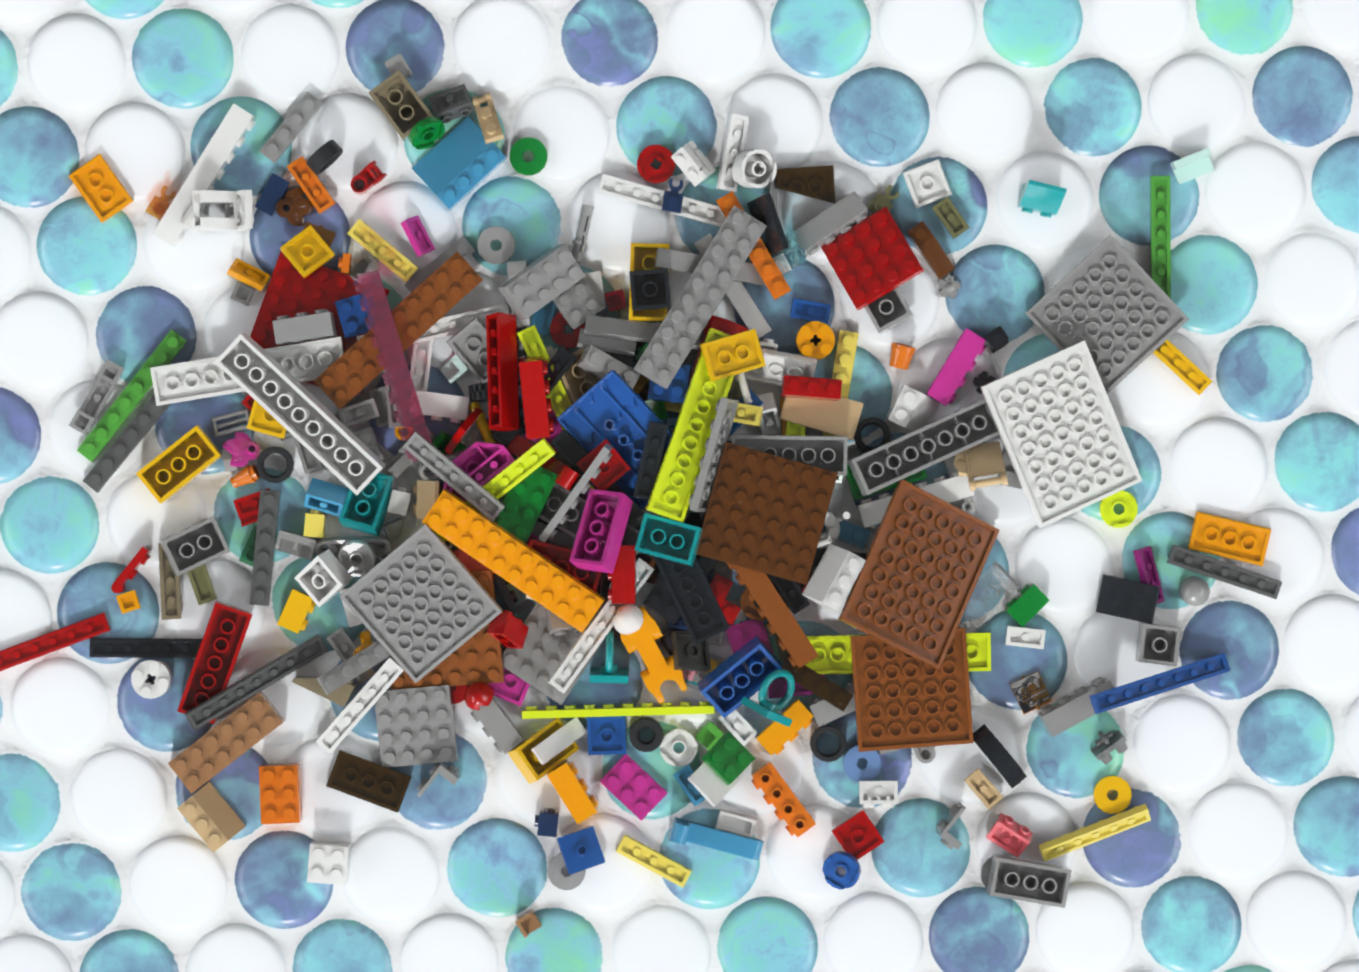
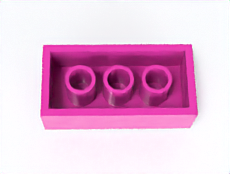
(601, 531)

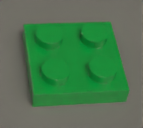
(728, 758)

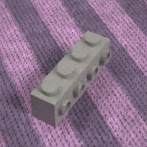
(831, 223)

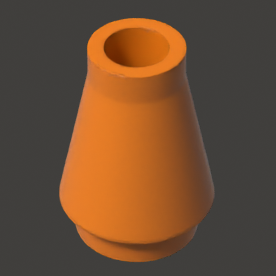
(247, 475)

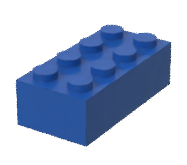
(738, 676)

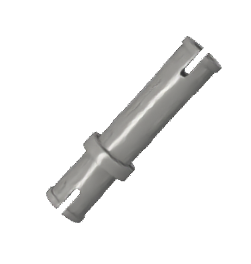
(582, 232)

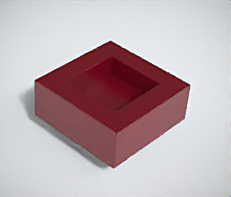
(615, 300)

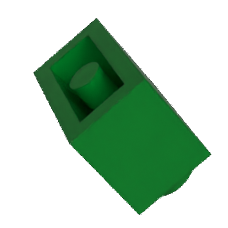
(1026, 604)

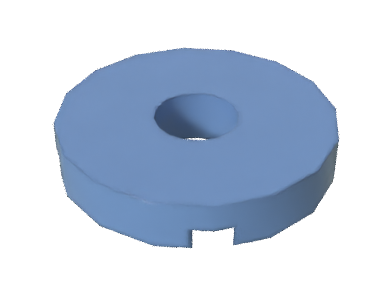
(858, 774)

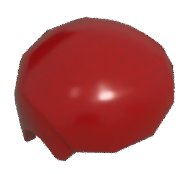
(478, 695)

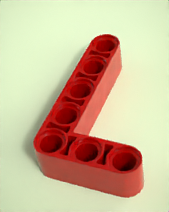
(566, 476)

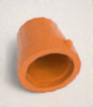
(901, 355)

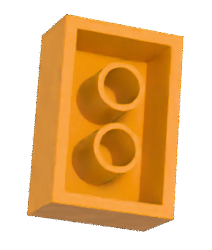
(573, 791)

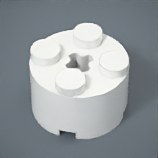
(744, 167)
(141, 675)

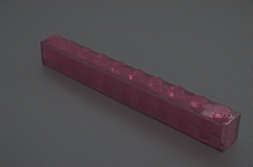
(391, 357)

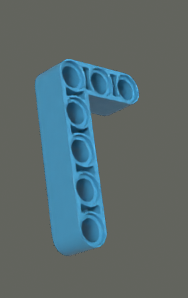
(696, 833)

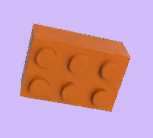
(280, 793)

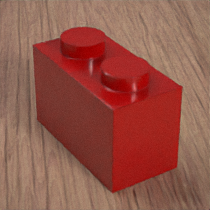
(508, 630)

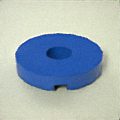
(845, 860)

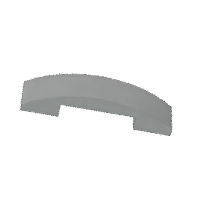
(97, 397)

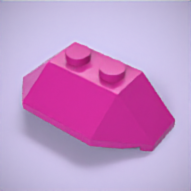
(482, 462)

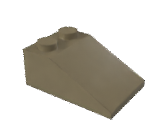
(400, 103)
(340, 696)

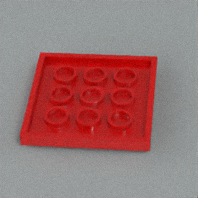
(872, 258)

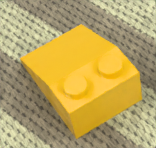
(528, 762)

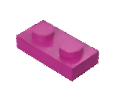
(417, 236)

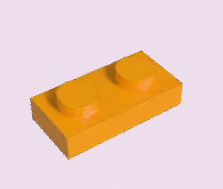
(248, 274)

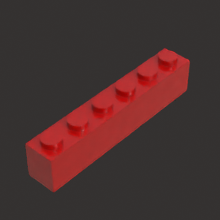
(502, 372)

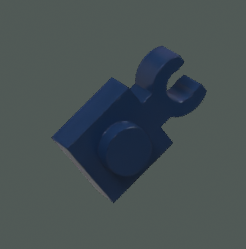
(673, 200)

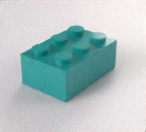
(668, 539)

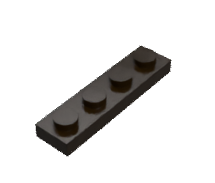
(819, 685)

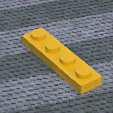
(1182, 367)

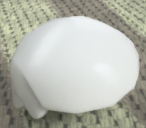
(628, 619)

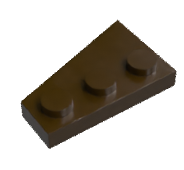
(808, 181)

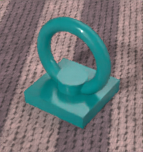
(609, 671)
(767, 708)

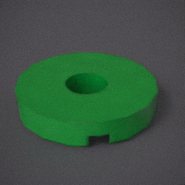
(426, 132)
(534, 146)

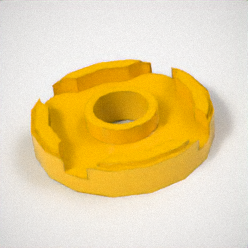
(1123, 794)

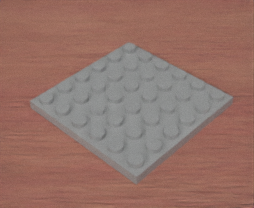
(1112, 309)
(421, 603)

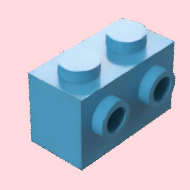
(324, 497)

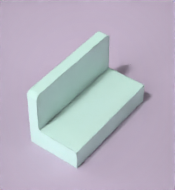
(1192, 166)

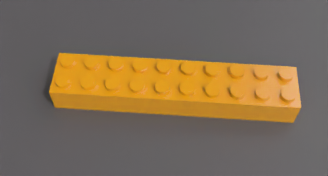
(513, 560)

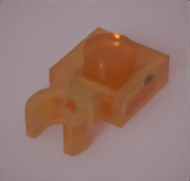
(159, 206)

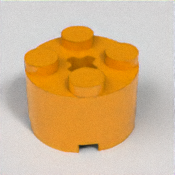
(822, 332)

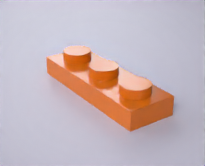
(311, 185)

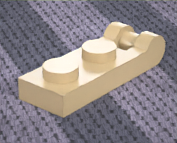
(488, 118)

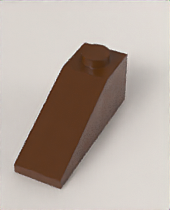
(930, 250)

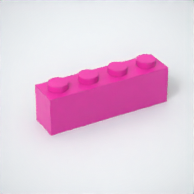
(955, 367)

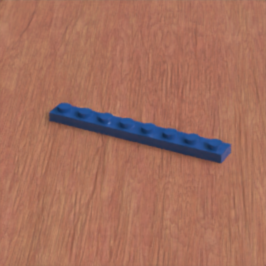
(1159, 683)

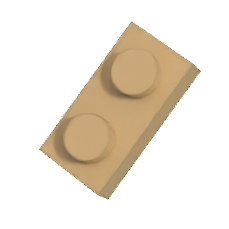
(983, 788)

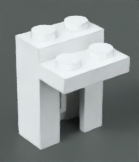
(237, 210)

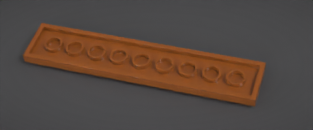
(412, 319)

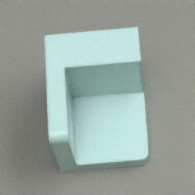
(454, 369)

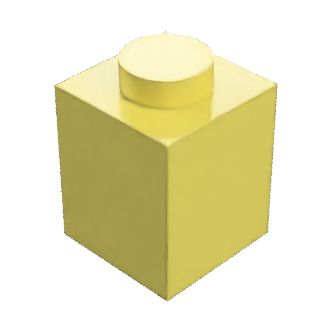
(314, 524)

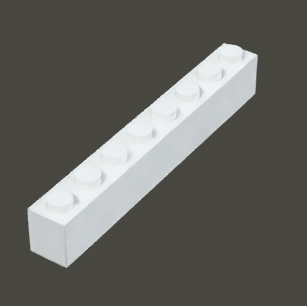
(205, 172)

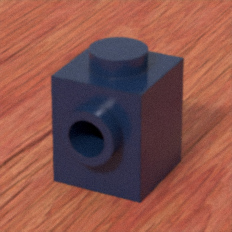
(547, 822)

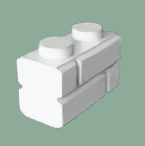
(693, 163)

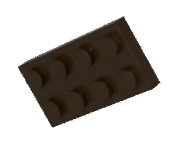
(368, 781)

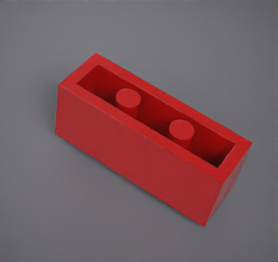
(811, 388)
(624, 577)

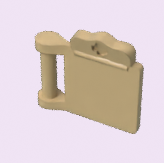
(982, 461)

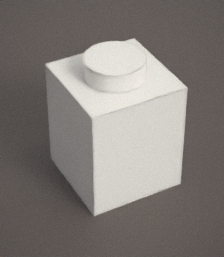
(400, 501)

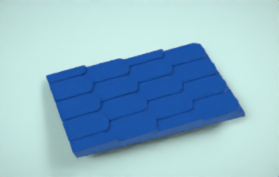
(615, 414)

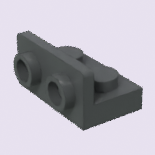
(452, 104)

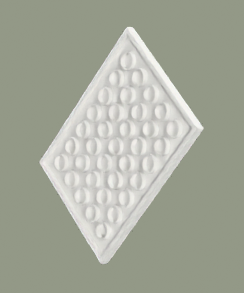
(1061, 433)

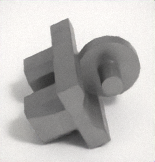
(1107, 744)

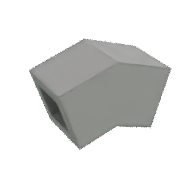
(226, 460)

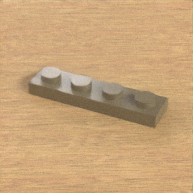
(168, 589)

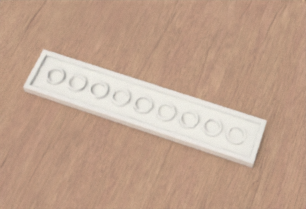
(206, 379)

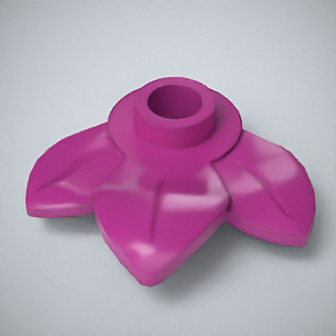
(239, 449)

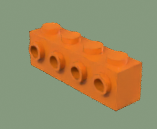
(783, 799)

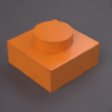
(345, 263)

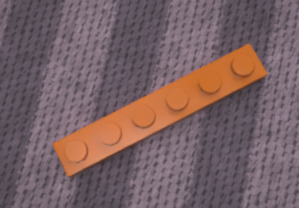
(759, 255)

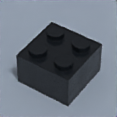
(650, 289)

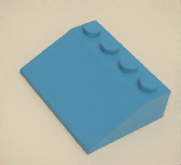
(459, 163)

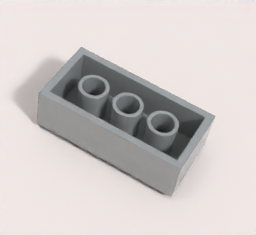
(541, 281)
(1072, 709)
(1028, 881)

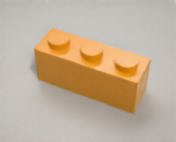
(777, 734)

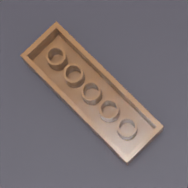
(226, 742)

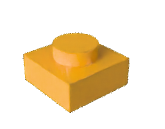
(128, 601)

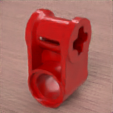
(368, 178)

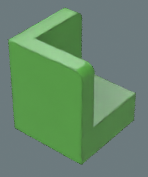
(709, 735)

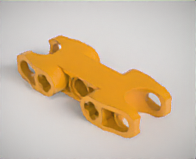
(658, 667)

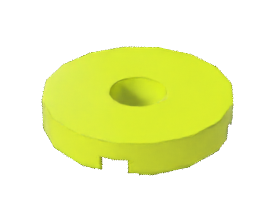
(1118, 520)

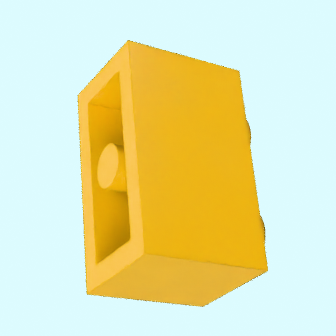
(296, 611)

